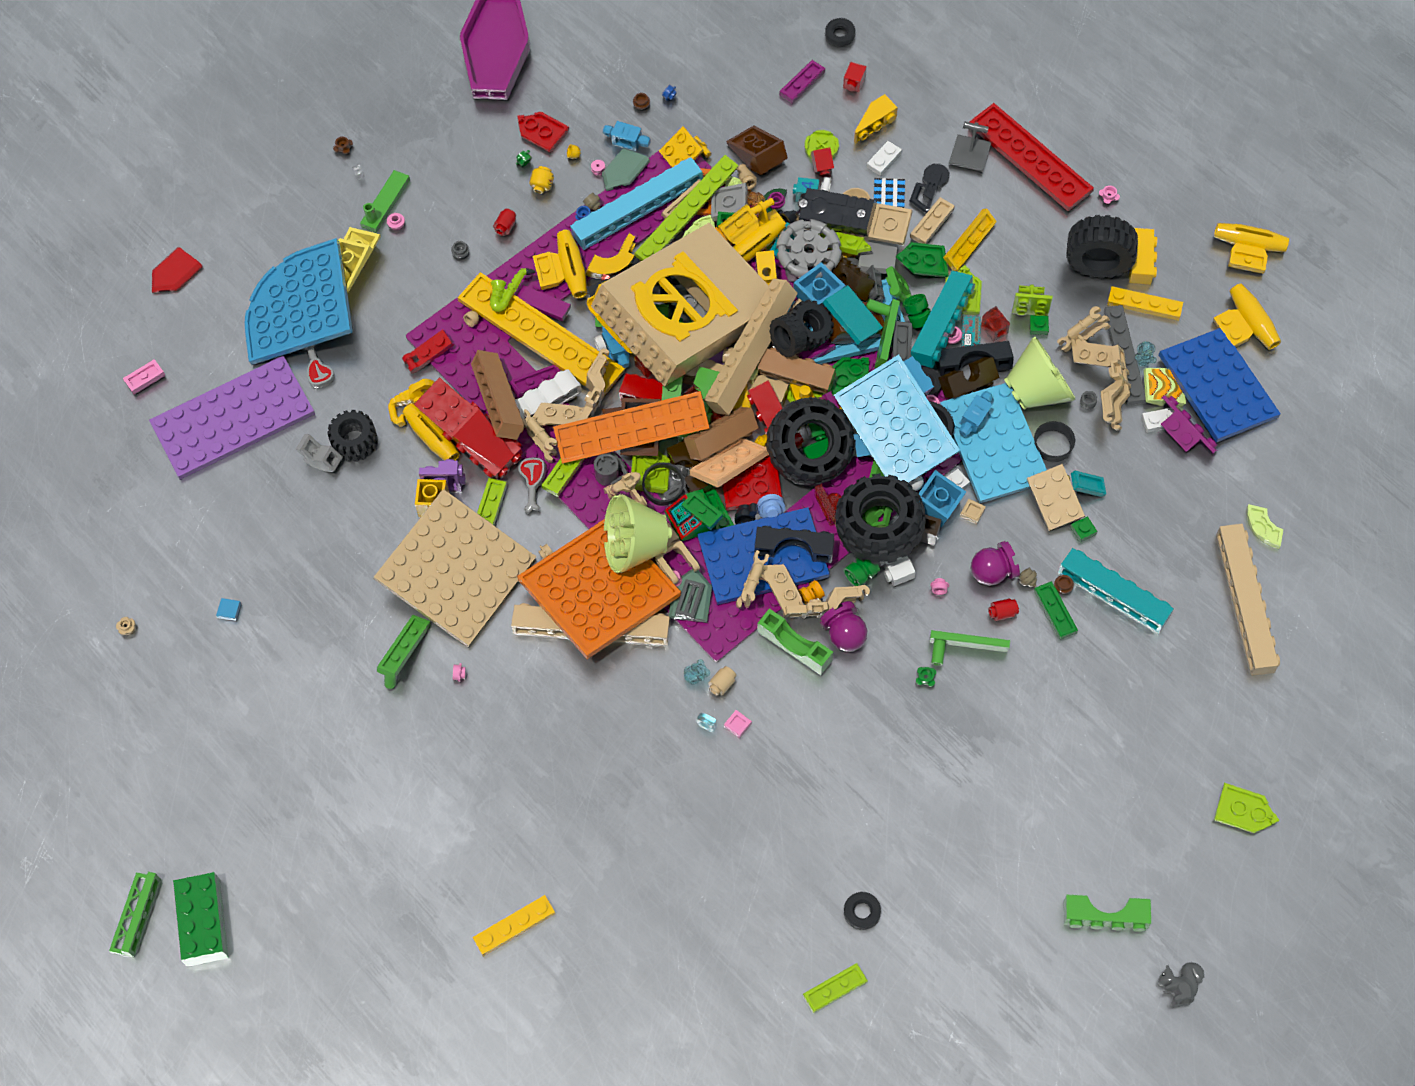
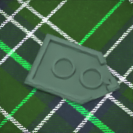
(624, 168)
(703, 608)

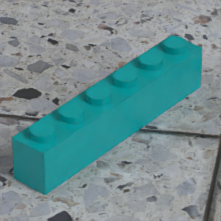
(943, 318)
(1116, 590)

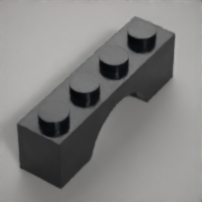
(956, 358)
(817, 544)

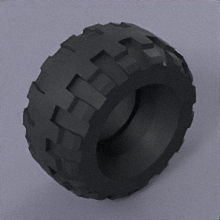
(785, 454)
(880, 543)

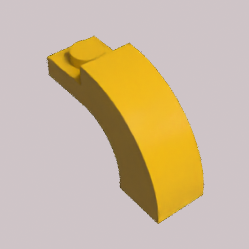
(613, 265)

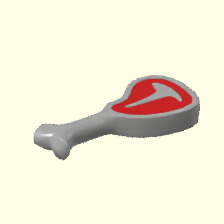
(318, 373)
(534, 472)

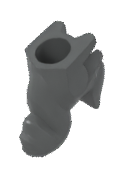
(1182, 987)

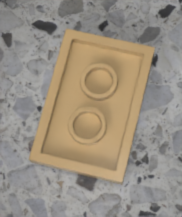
(1055, 497)

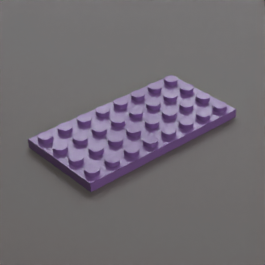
(231, 417)

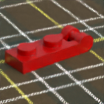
(428, 351)

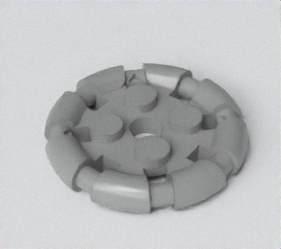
(808, 239)

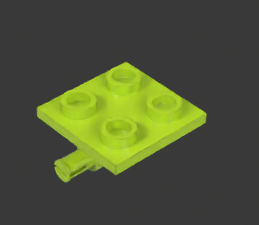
(1031, 303)

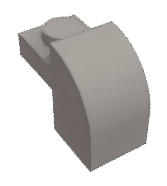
(317, 455)

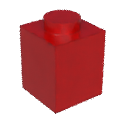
(854, 77)
(822, 160)

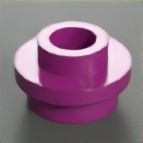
(776, 196)

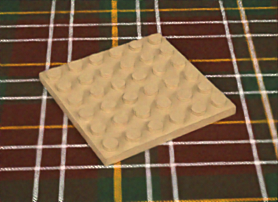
(454, 568)

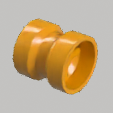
(812, 592)

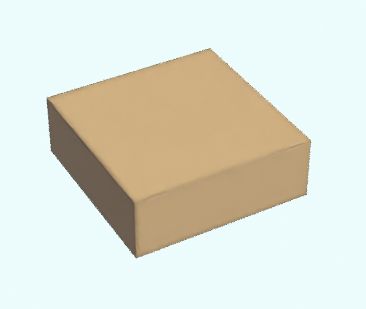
(972, 511)

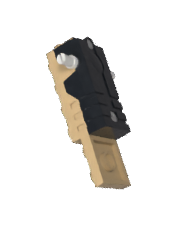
(854, 215)

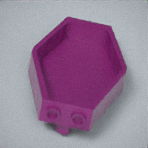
(494, 47)

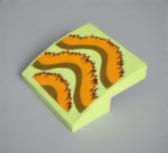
(1160, 383)

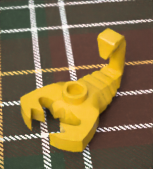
(407, 397)

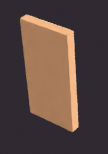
(729, 462)

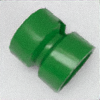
(917, 309)
(858, 572)

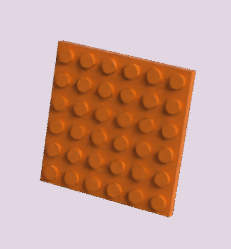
(590, 598)

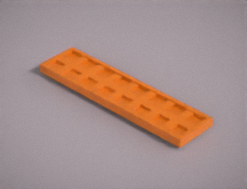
(631, 427)

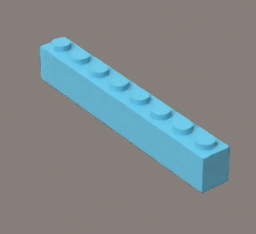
(636, 203)

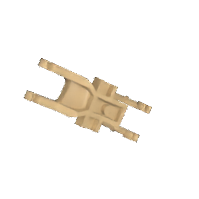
(1103, 356)
(561, 414)
(628, 484)
(787, 593)

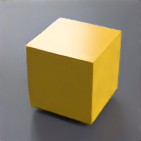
(426, 493)

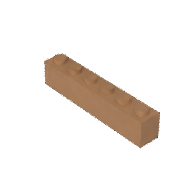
(497, 395)

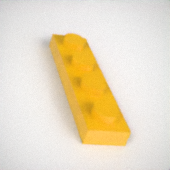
(970, 239)
(1145, 303)
(514, 925)

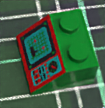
(684, 523)

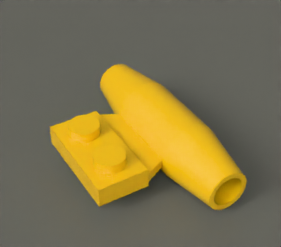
(747, 235)
(1250, 245)
(565, 265)
(1247, 320)
(430, 433)

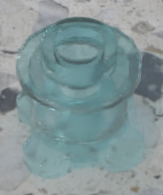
(1145, 353)
(696, 672)

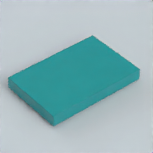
(852, 315)

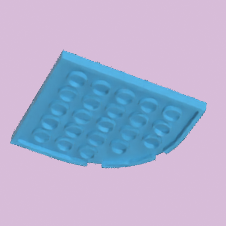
(298, 303)

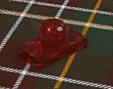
(827, 503)

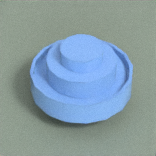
(770, 506)

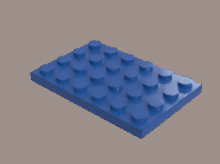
(1219, 384)
(730, 555)

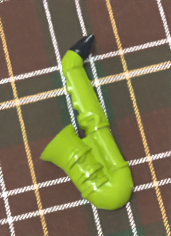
(501, 296)

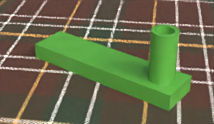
(378, 210)
(890, 312)
(941, 638)
(402, 649)

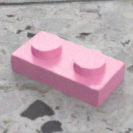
(144, 376)

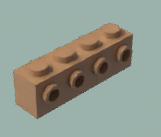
(797, 371)
(721, 433)

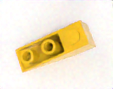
(876, 116)

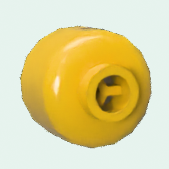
(541, 179)

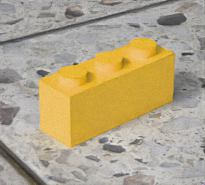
(1144, 269)

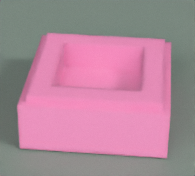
(737, 723)

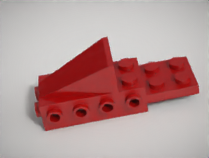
(469, 429)

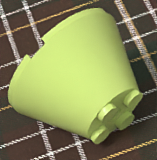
(1037, 380)
(633, 533)

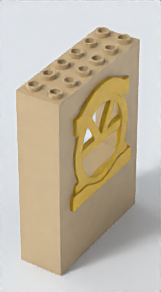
(711, 274)

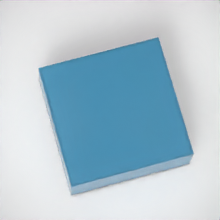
(228, 609)

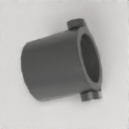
(607, 469)

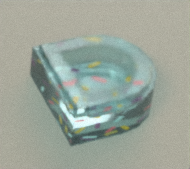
(706, 722)

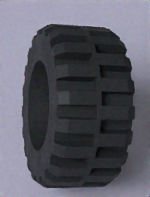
(1102, 246)

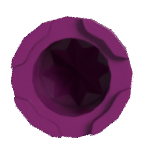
(993, 565)
(845, 628)

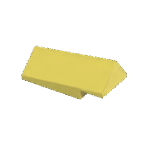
(355, 252)

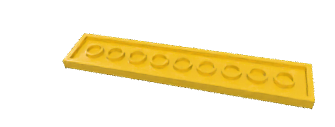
(538, 333)

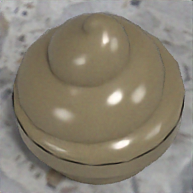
(592, 202)
(1028, 577)

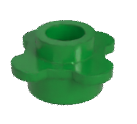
(523, 158)
(930, 672)

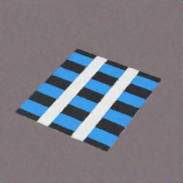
(890, 191)

